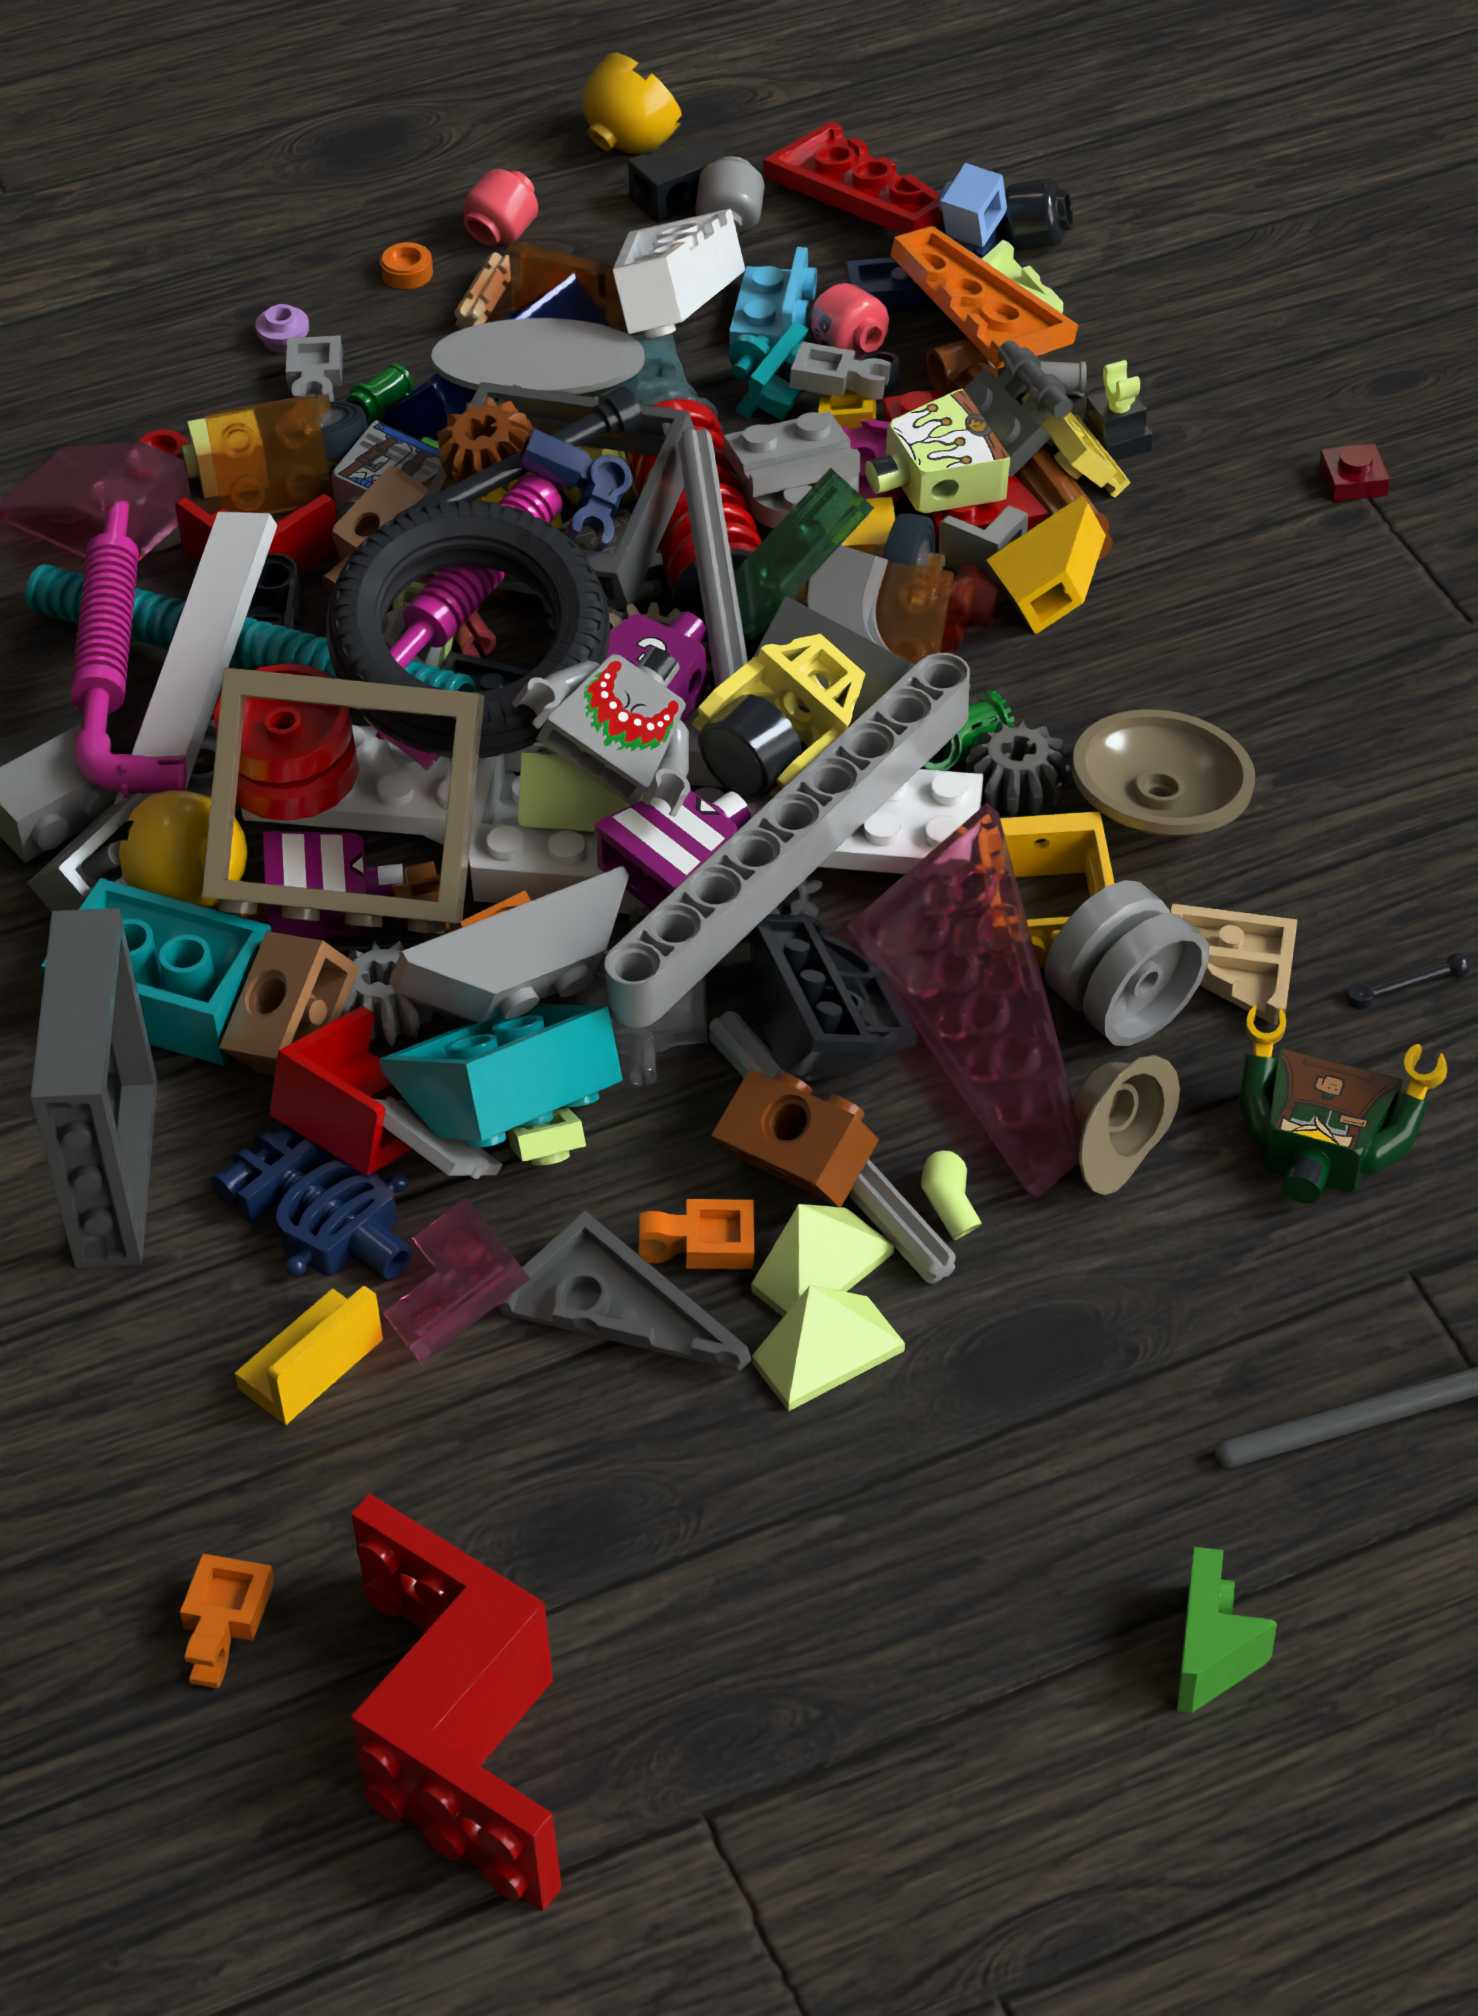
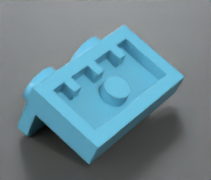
(774, 299)

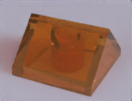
(539, 269)

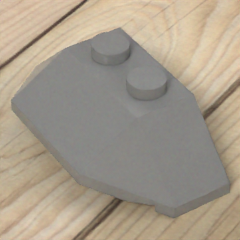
(516, 955)

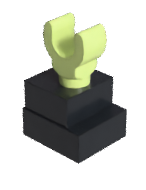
(1118, 414)

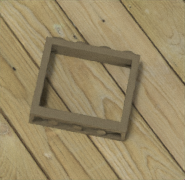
(307, 902)

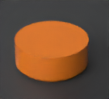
(406, 266)

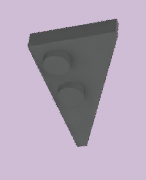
(607, 1291)

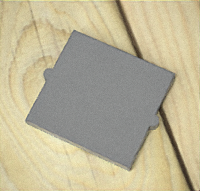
(447, 1154)

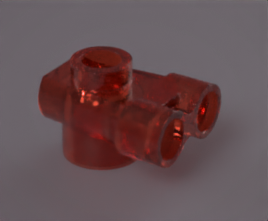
(970, 601)

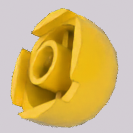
(626, 109)
(170, 845)

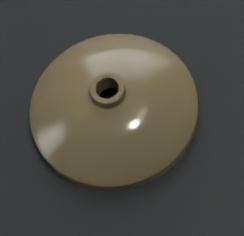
(1163, 772)

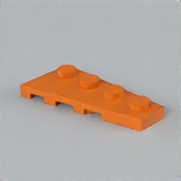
(980, 297)

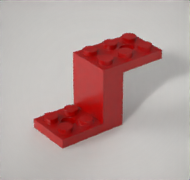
(454, 1703)

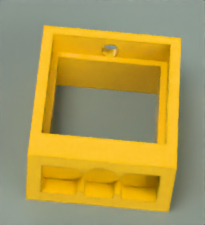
(1071, 846)

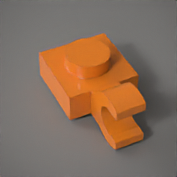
(711, 1234)
(222, 1605)

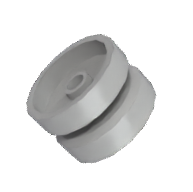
(1126, 962)

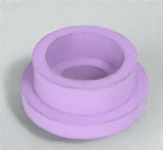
(279, 324)

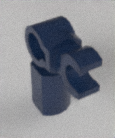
(600, 481)

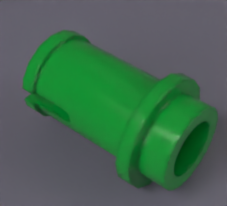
(381, 391)

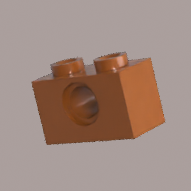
(818, 1161)

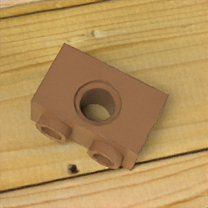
(287, 995)

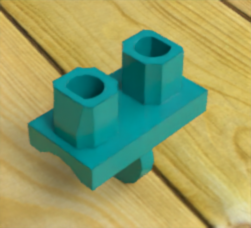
(764, 369)

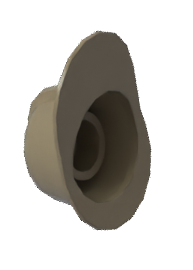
(1122, 1117)

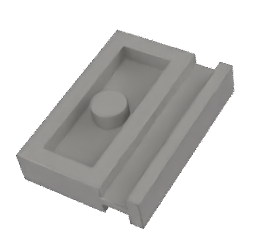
(790, 453)

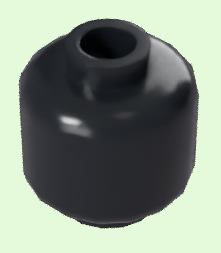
(1036, 214)

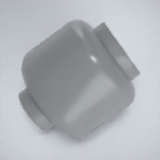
(733, 185)

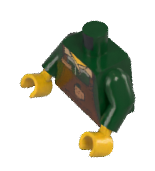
(1326, 1117)

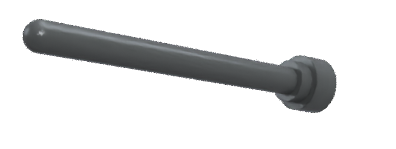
(1347, 1419)

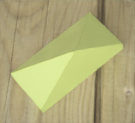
(819, 1249)
(823, 1344)

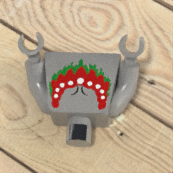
(617, 725)

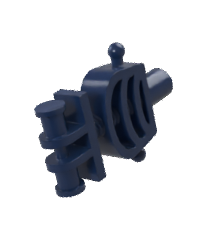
(334, 1203)

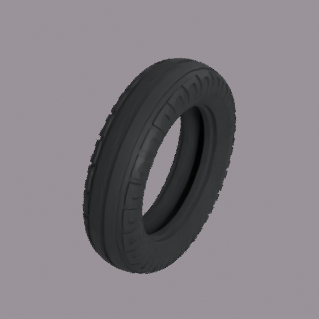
(452, 537)

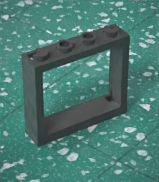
(661, 431)
(89, 1124)

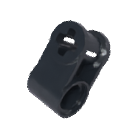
(278, 593)

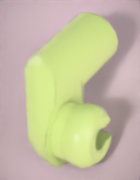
(945, 1187)

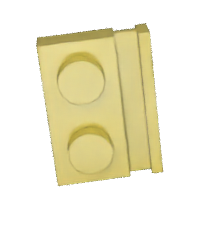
(1083, 453)

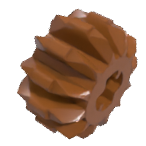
(481, 438)

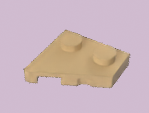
(1246, 957)

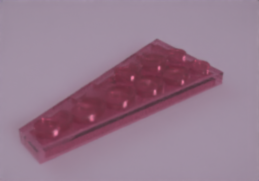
(973, 989)

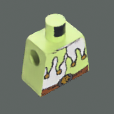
(942, 457)

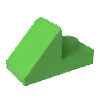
(1216, 1644)

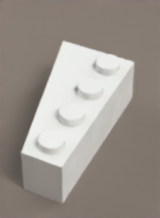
(675, 270)

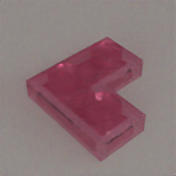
(470, 1280)

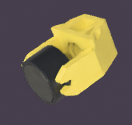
(755, 721)

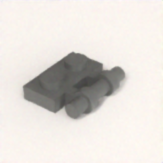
(1015, 424)

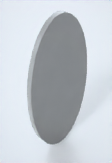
(539, 355)

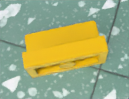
(312, 1353)

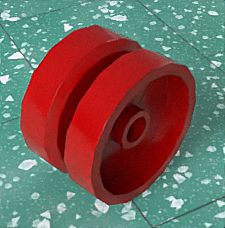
(294, 754)

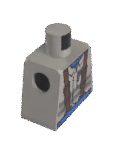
(373, 455)

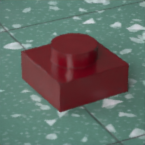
(1354, 472)

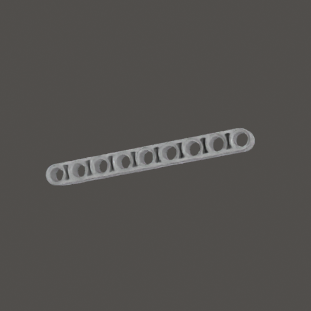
(785, 841)

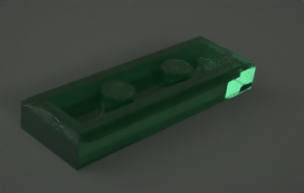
(797, 549)

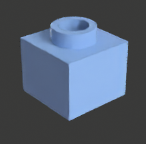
(973, 204)

